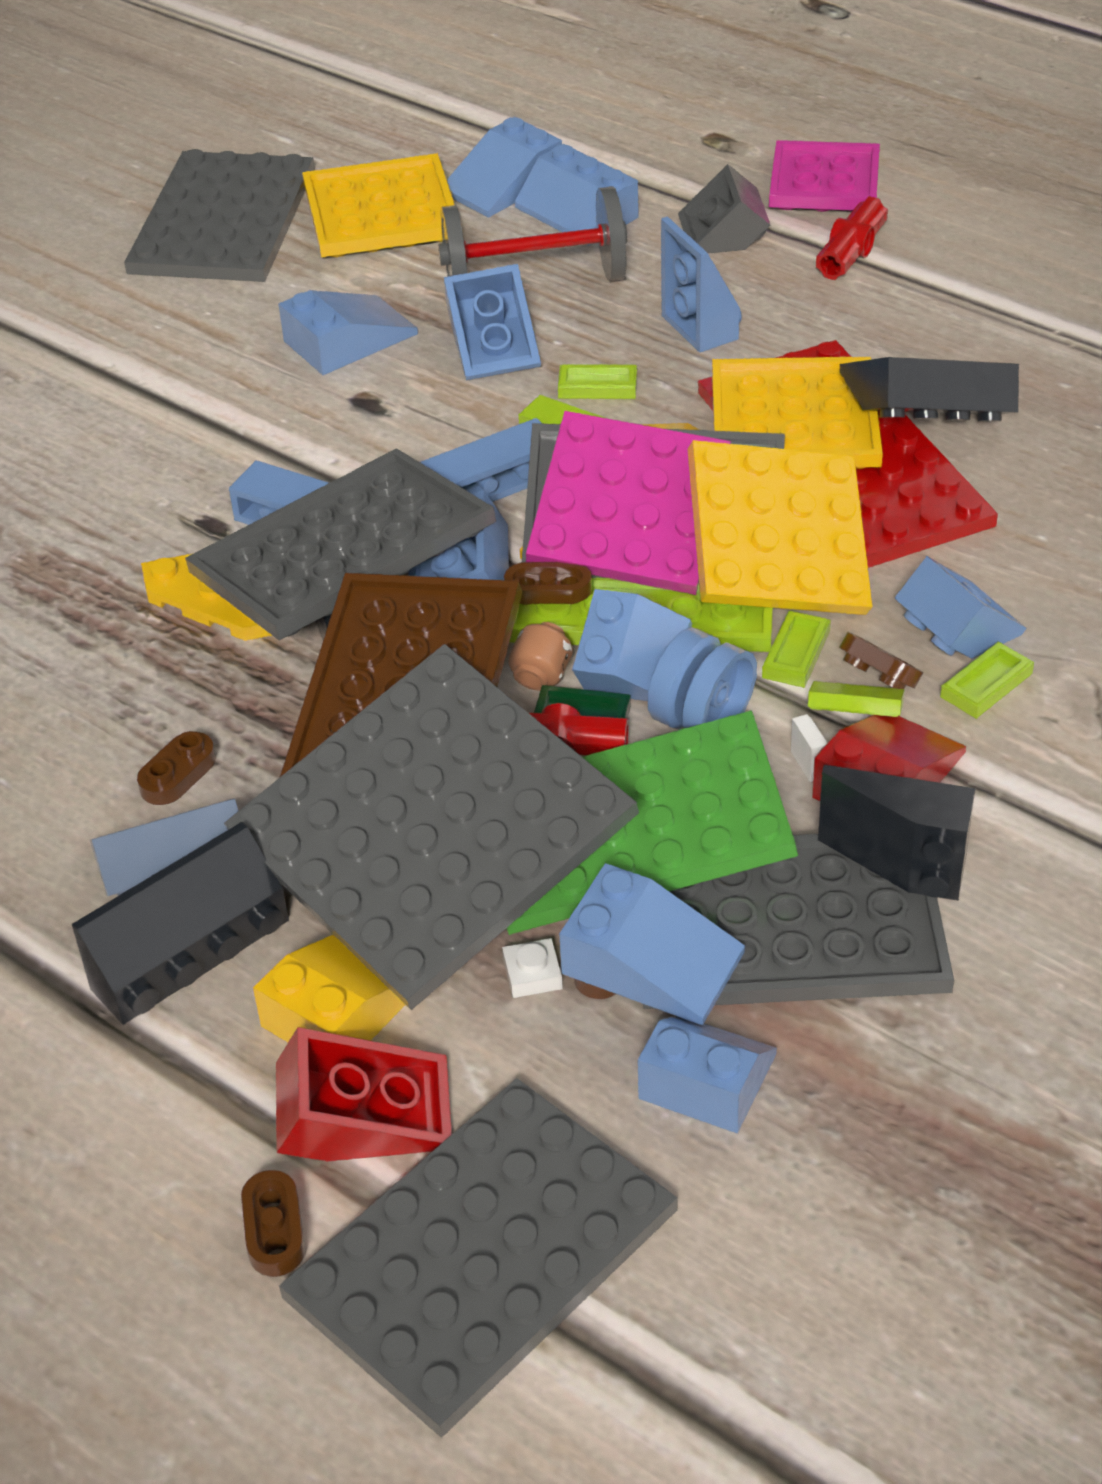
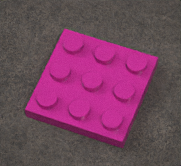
(823, 175)

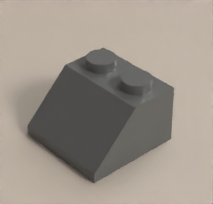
(725, 214)

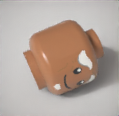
(540, 655)

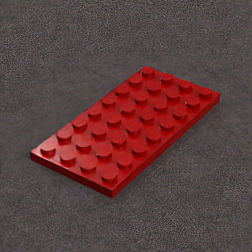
(914, 496)

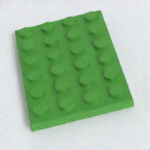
(702, 813)

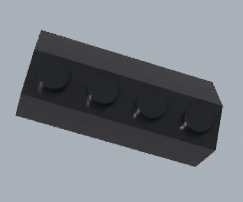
(934, 387)
(179, 923)

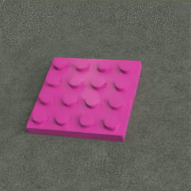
(619, 503)

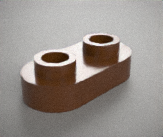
(551, 582)
(894, 671)
(176, 768)
(272, 1226)

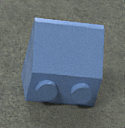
(955, 611)
(624, 642)
(702, 1071)

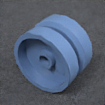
(700, 680)

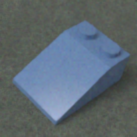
(499, 166)
(694, 292)
(491, 322)
(340, 327)
(647, 946)

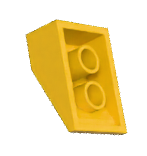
(324, 991)

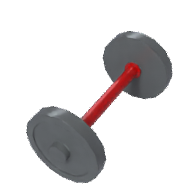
(610, 235)

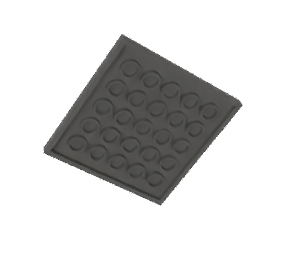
(432, 823)

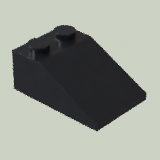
(898, 827)

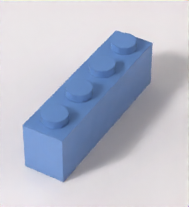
(491, 463)
(267, 489)

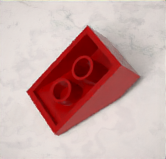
(889, 748)
(358, 1098)

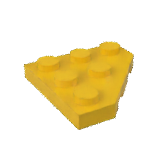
(172, 584)

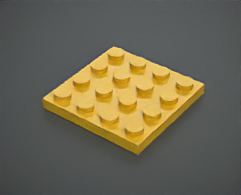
(377, 204)
(797, 399)
(778, 528)

